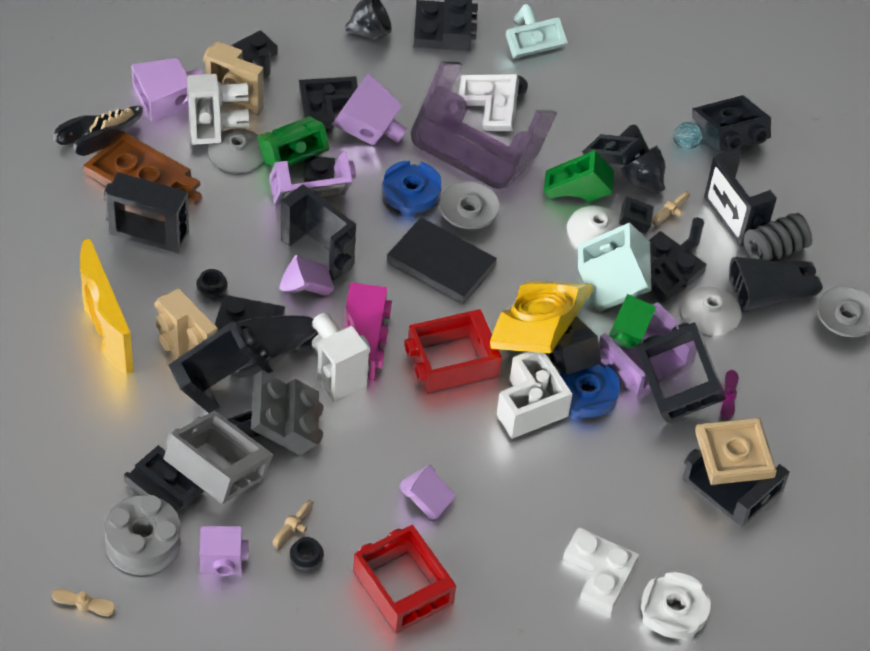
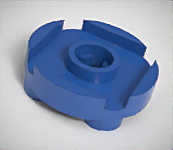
(411, 200)
(601, 399)

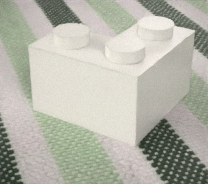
(537, 395)

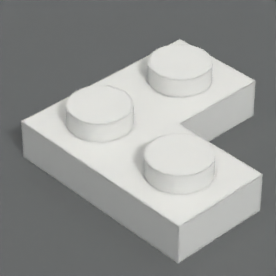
(498, 96)
(609, 566)

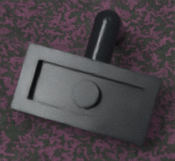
(258, 50)
(620, 148)
(680, 255)

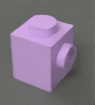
(222, 550)

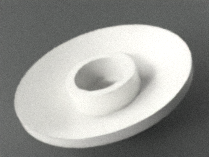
(590, 223)
(712, 311)

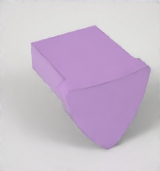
(307, 276)
(427, 491)

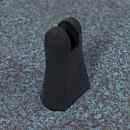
(771, 282)

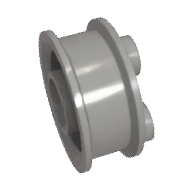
(142, 516)

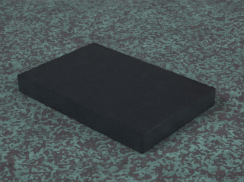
(441, 259)

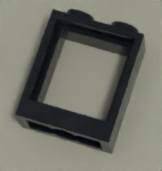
(150, 197)
(693, 398)

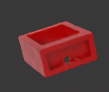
(446, 329)
(417, 605)

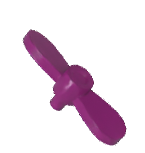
(728, 406)

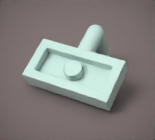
(535, 35)

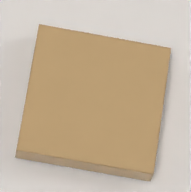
(735, 451)

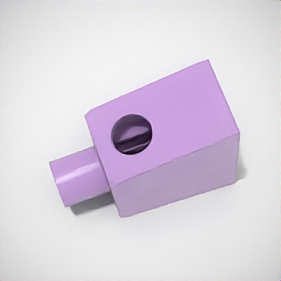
(162, 86)
(371, 113)

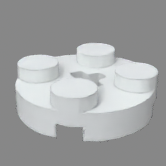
(670, 622)

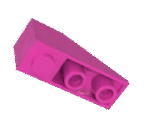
(366, 312)

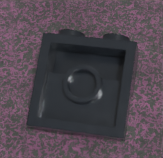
(445, 24)
(733, 123)

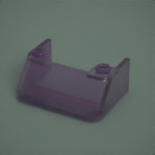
(446, 137)

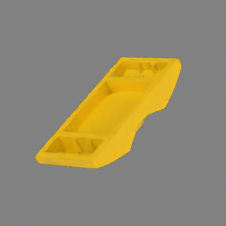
(104, 309)
(539, 316)

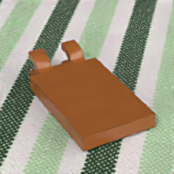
(141, 161)

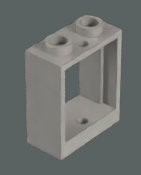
(249, 457)

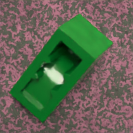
(581, 177)
(632, 322)

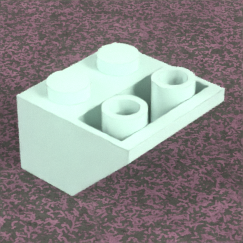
(615, 266)

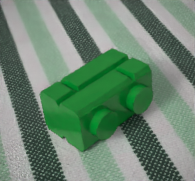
(294, 142)

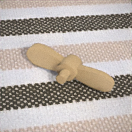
(670, 208)
(292, 524)
(84, 602)

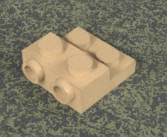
(231, 69)
(181, 323)

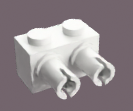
(204, 104)
(340, 358)

